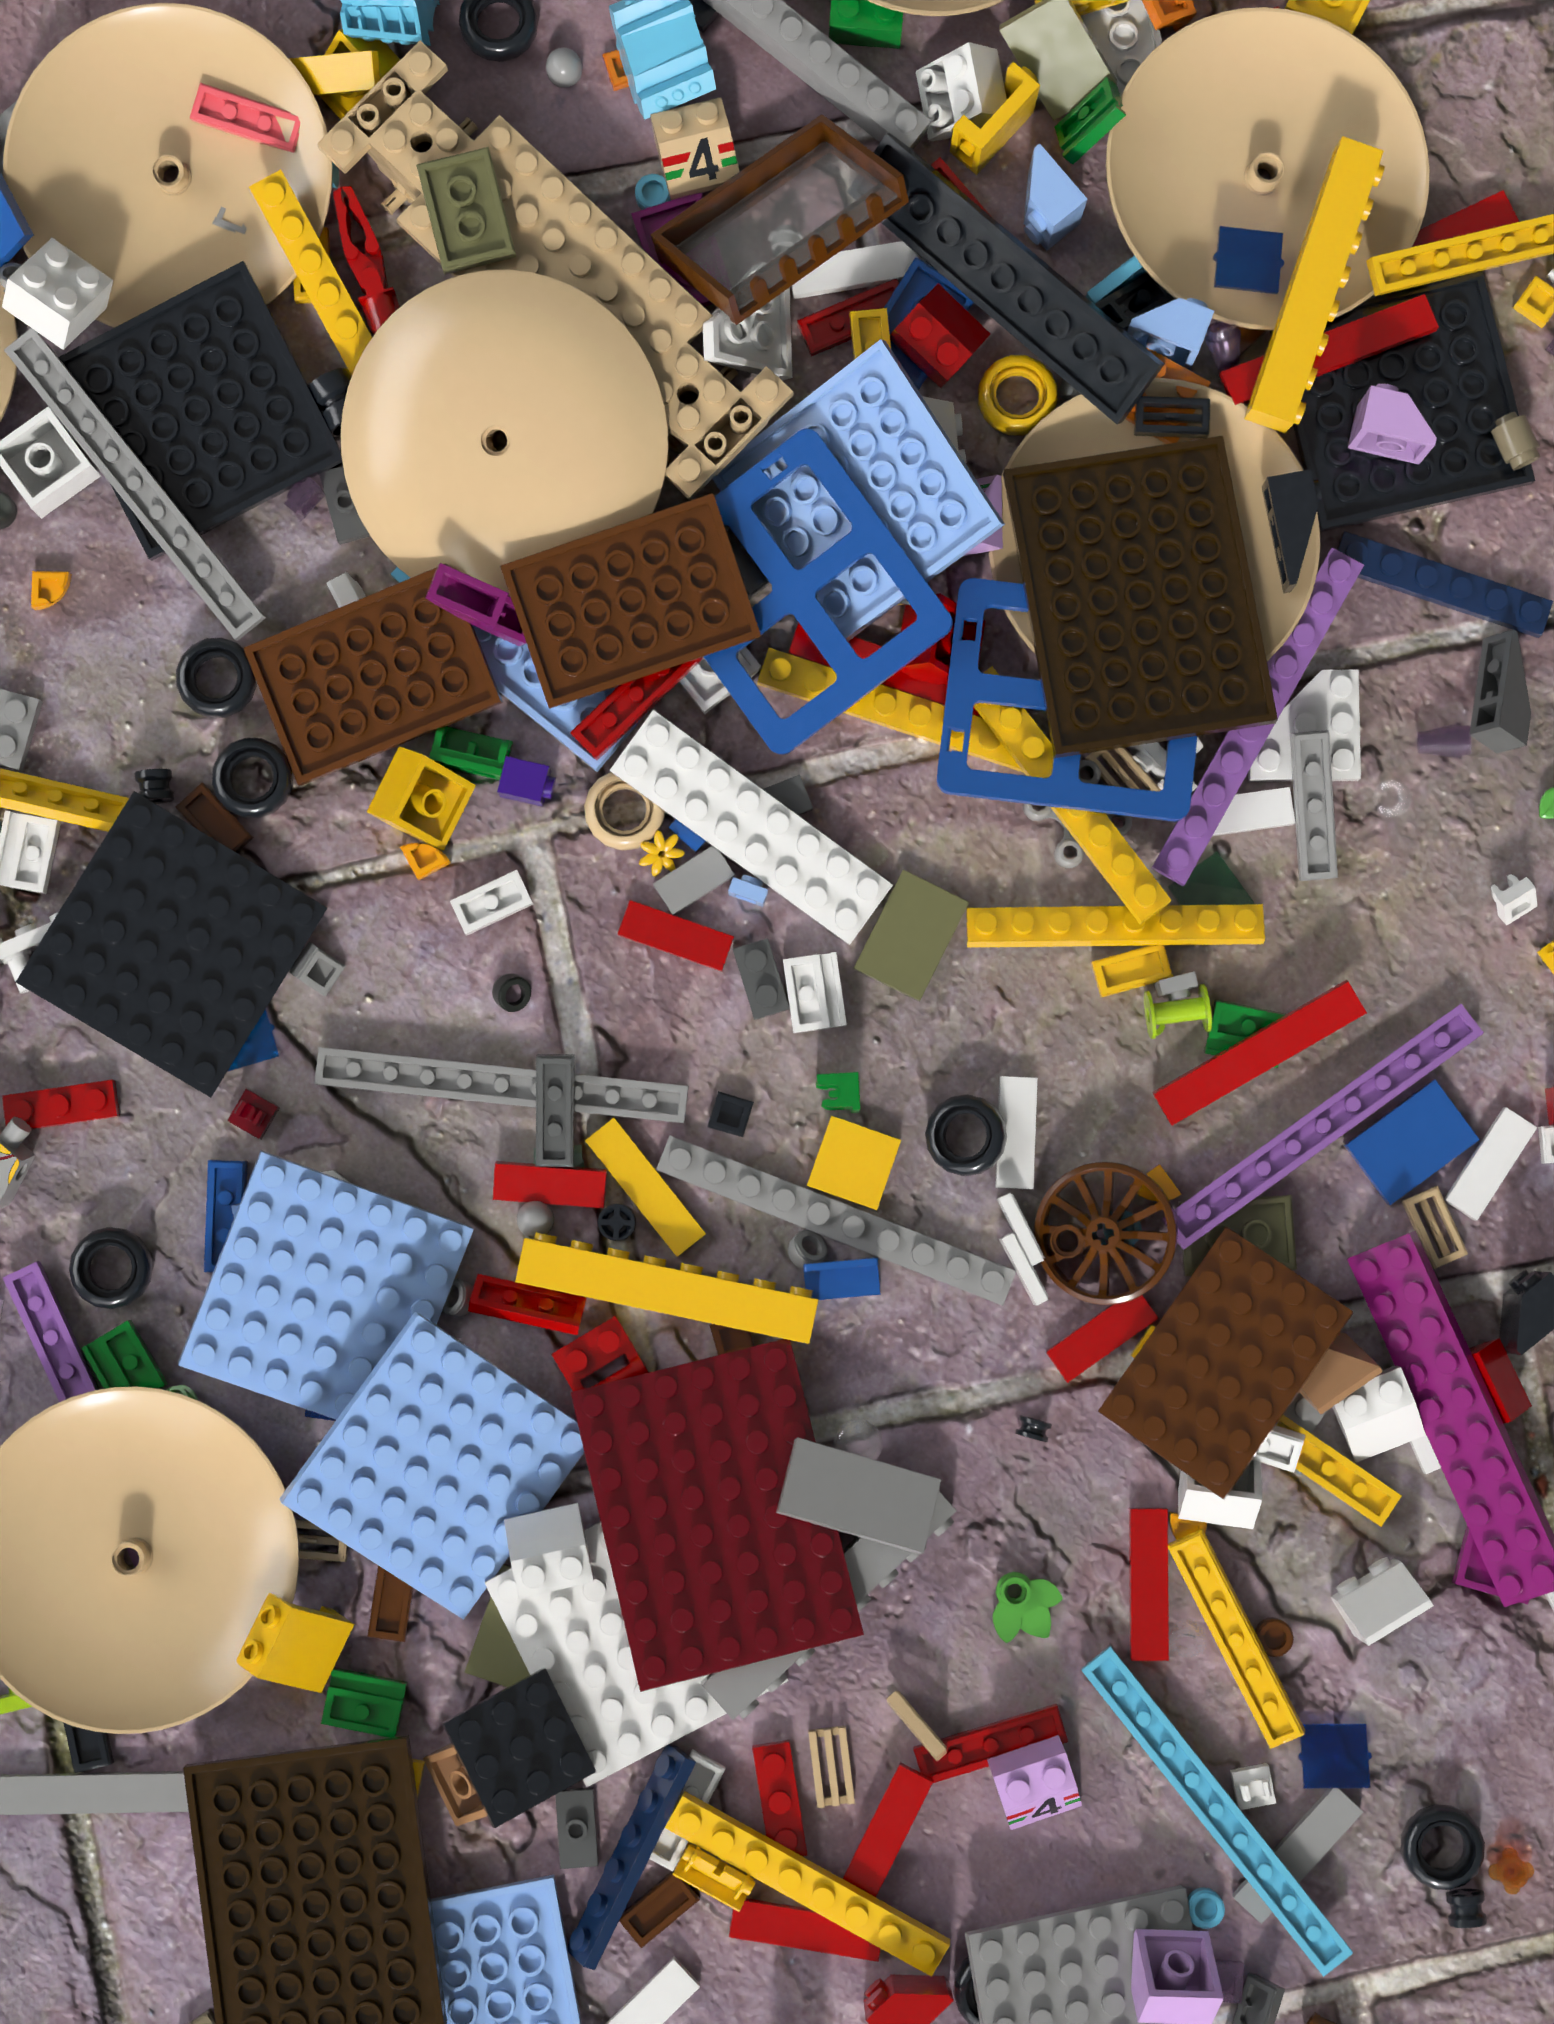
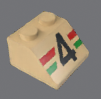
(694, 147)

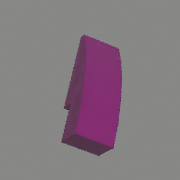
(476, 603)

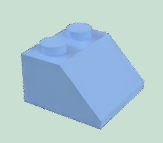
(1052, 201)
(1174, 329)

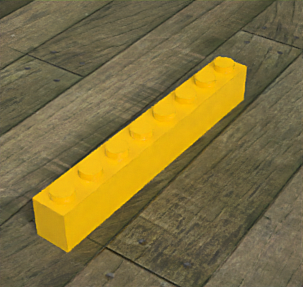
(1314, 285)
(666, 1289)

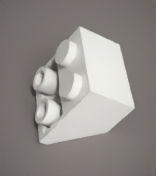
(958, 85)

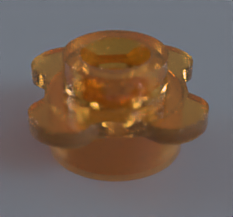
(1522, 1871)

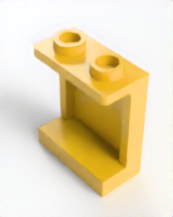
(978, 146)
(294, 1644)

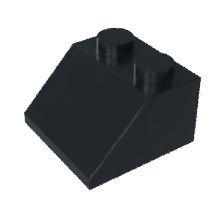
(1527, 1311)

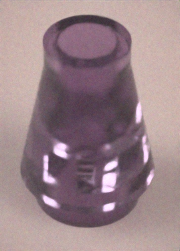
(1224, 345)
(1445, 741)

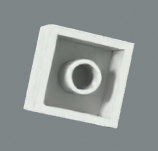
(57, 293)
(45, 463)

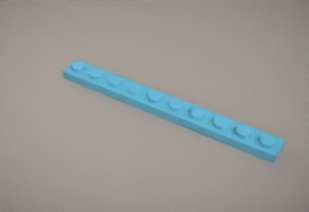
(1217, 1811)

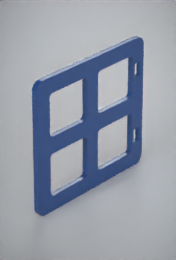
(797, 590)
(1063, 788)

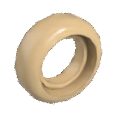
(607, 834)

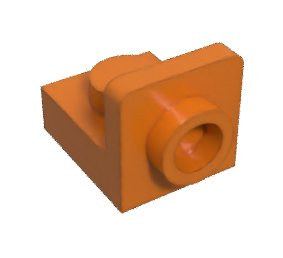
(1170, 13)

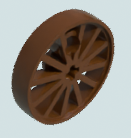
(1088, 1235)

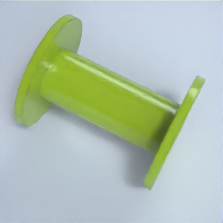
(1177, 1011)

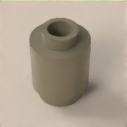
(1516, 440)

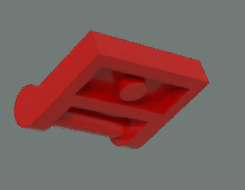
(596, 1350)

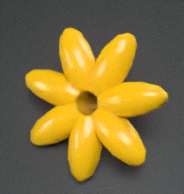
(661, 853)

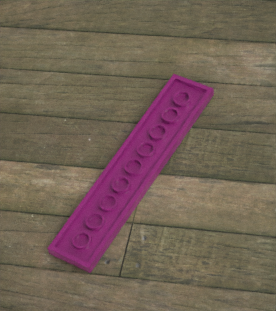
(1459, 1417)

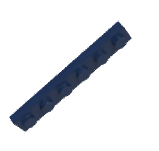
(1447, 586)
(630, 1856)

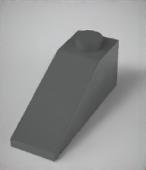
(1501, 696)

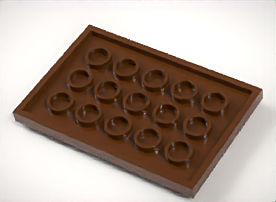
(631, 601)
(370, 678)
(1225, 1362)

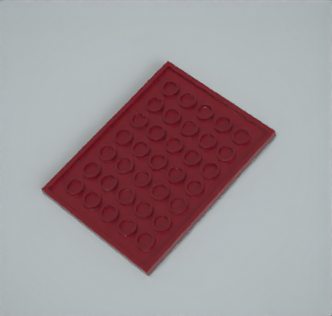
(688, 1507)

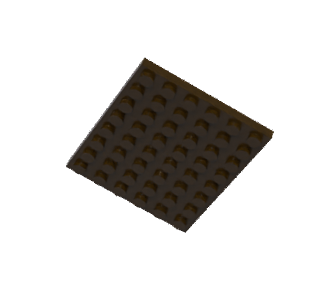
(1139, 597)
(315, 1887)

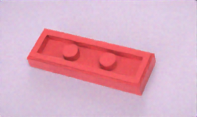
(243, 117)

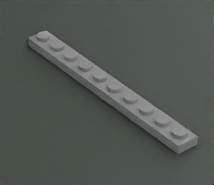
(135, 483)
(495, 1084)
(836, 1220)

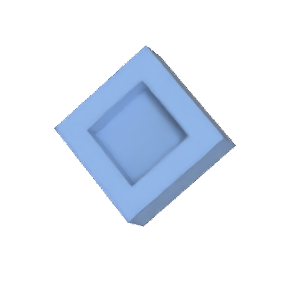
(749, 890)

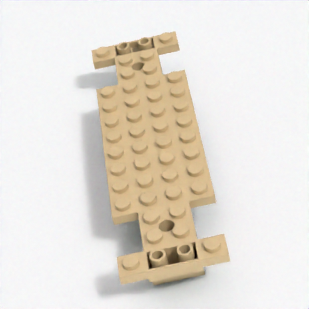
(567, 239)

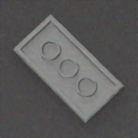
(859, 1496)

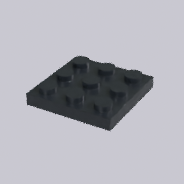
(519, 1747)

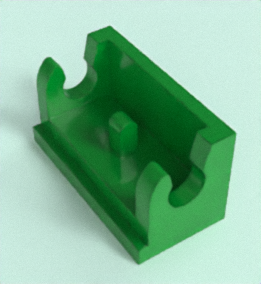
(470, 752)
(846, 1091)

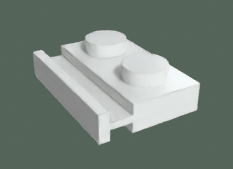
(27, 851)
(814, 992)

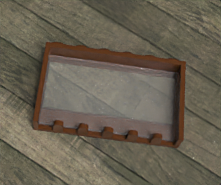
(780, 218)

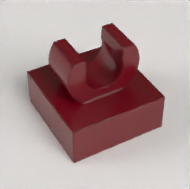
(253, 1114)

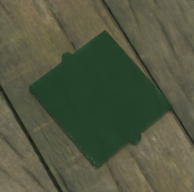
(1211, 885)

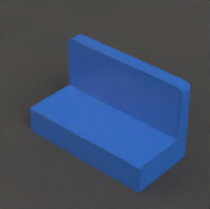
(842, 1278)

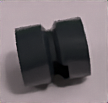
(329, 394)

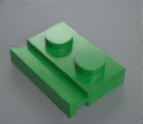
(1090, 120)
(1234, 1023)
(123, 1359)
(364, 1703)

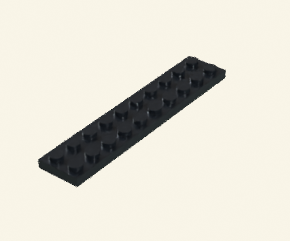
(1017, 287)

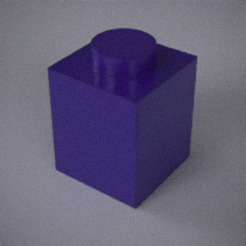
(526, 781)

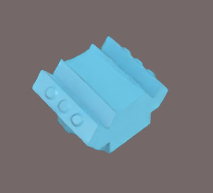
(389, 20)
(661, 53)

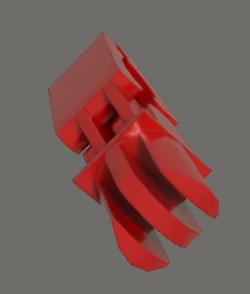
(367, 268)

